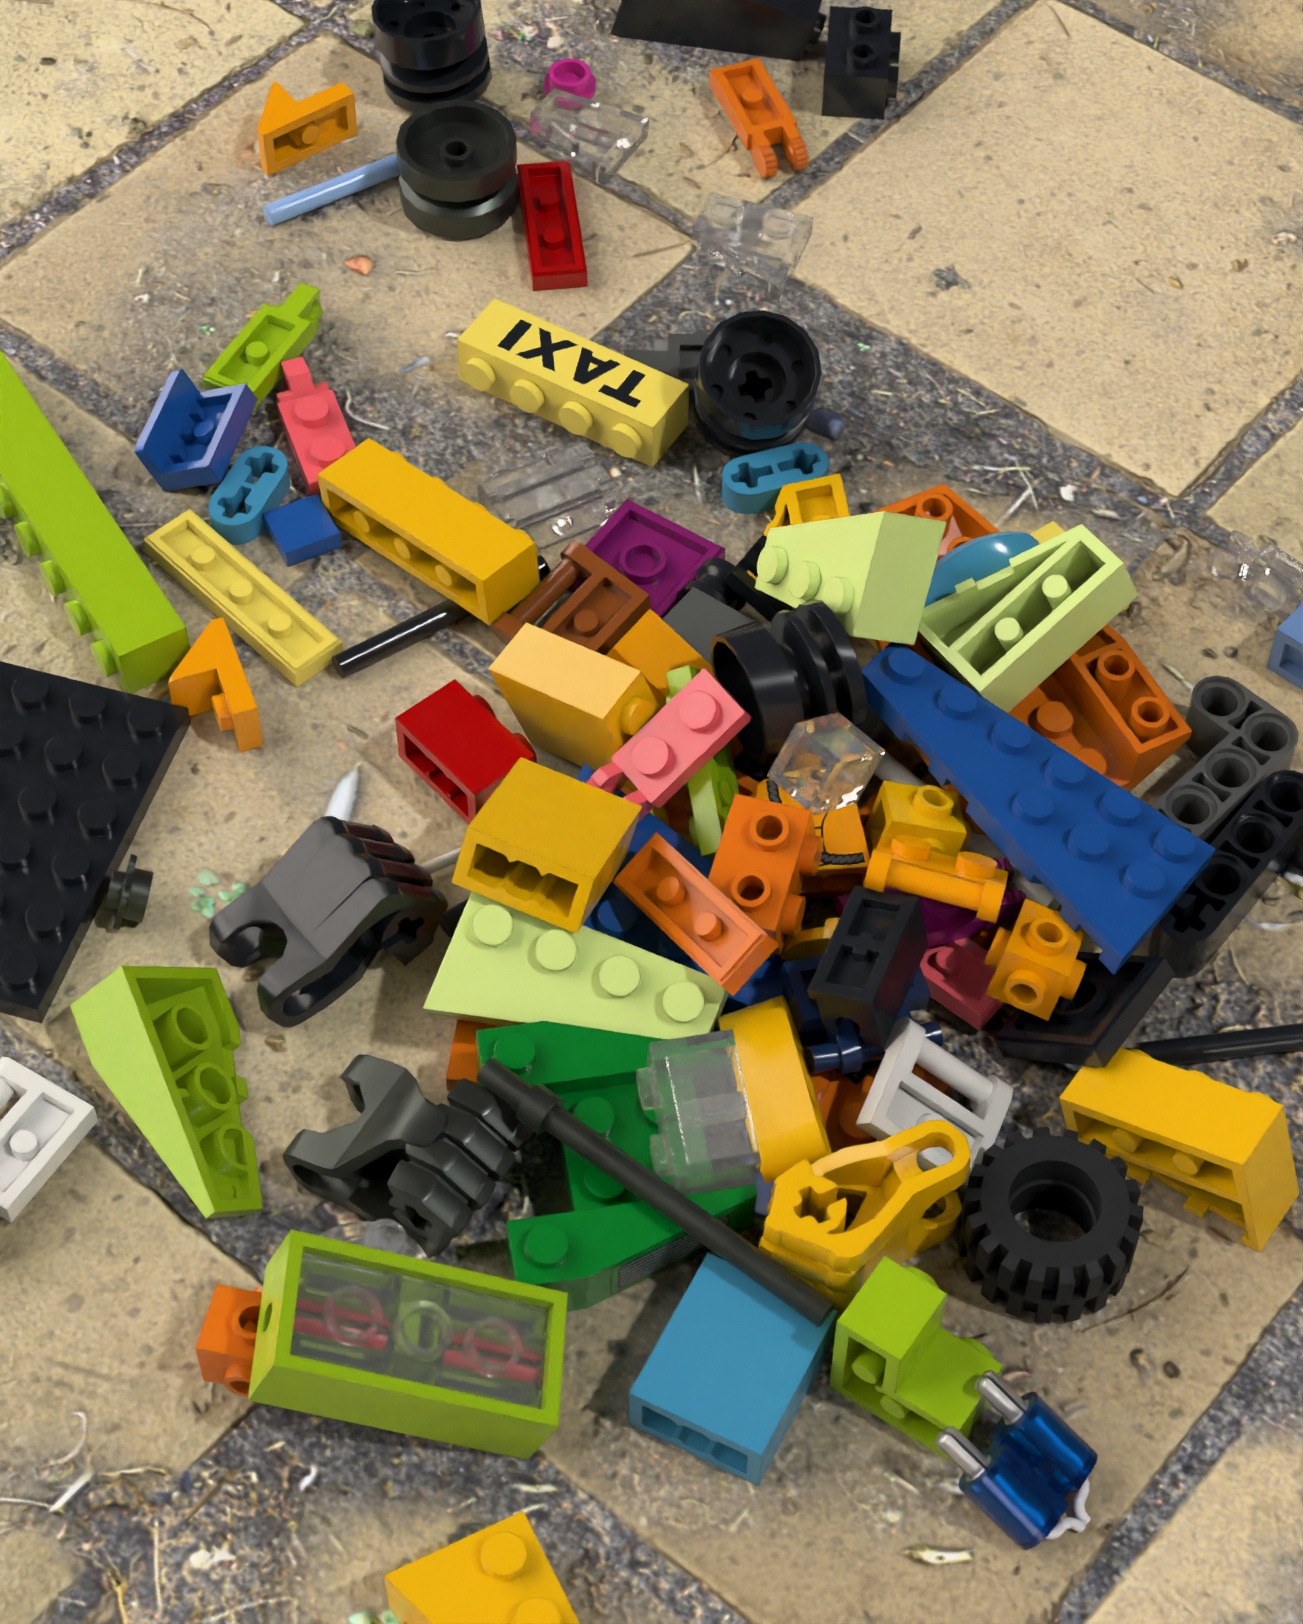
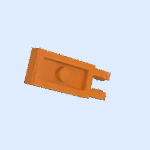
(758, 115)

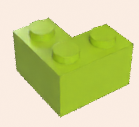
(901, 1360)

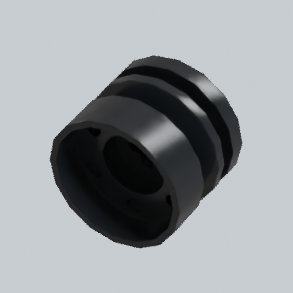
(431, 50)
(771, 361)
(789, 674)

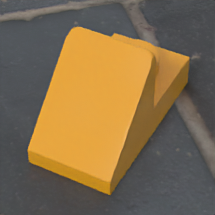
(301, 129)
(214, 680)

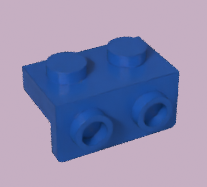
(193, 432)

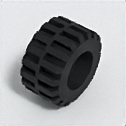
(1060, 1177)

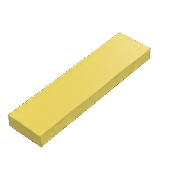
(244, 596)

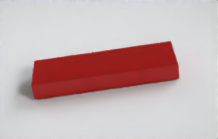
(551, 226)

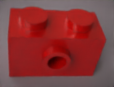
(459, 747)

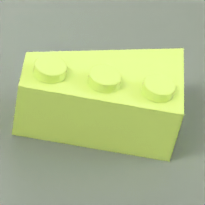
(862, 566)
(1027, 617)

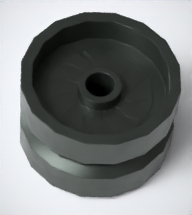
(457, 169)

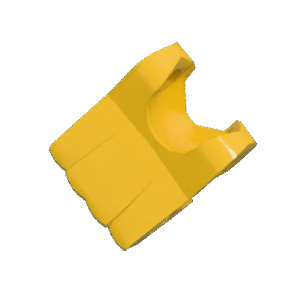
(889, 1201)

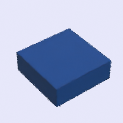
(302, 530)

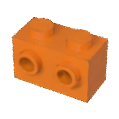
(764, 863)

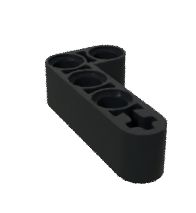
(1244, 865)

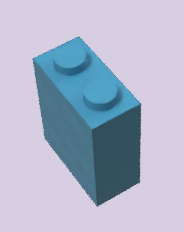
(729, 1372)

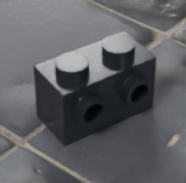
(858, 62)

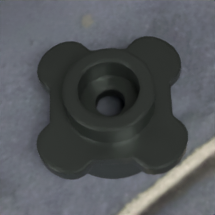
(129, 893)

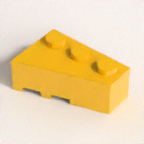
(1193, 1134)
(482, 1579)

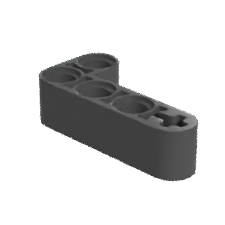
(1239, 746)

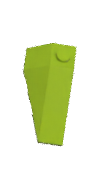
(168, 1058)

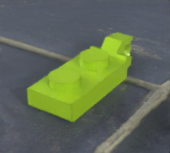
(265, 341)

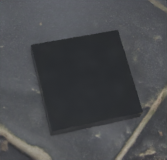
(1097, 1018)

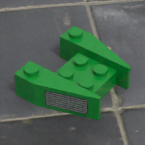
(610, 1233)

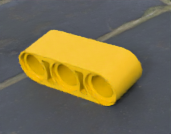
(777, 1086)

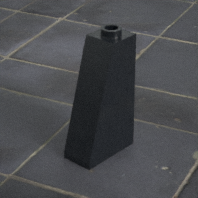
(736, 26)

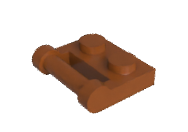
(593, 616)

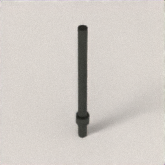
(544, 1111)

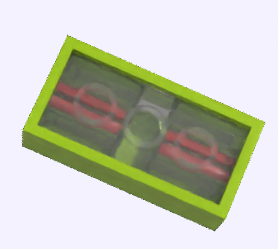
(409, 1346)

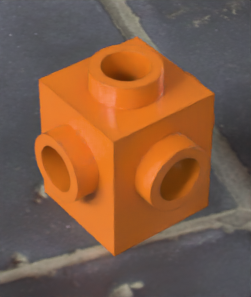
(229, 1338)

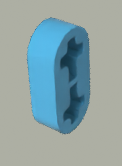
(767, 473)
(239, 490)

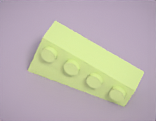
(525, 970)

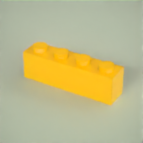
(430, 530)

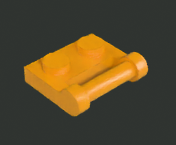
(913, 868)

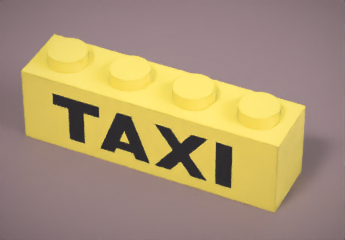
(573, 382)

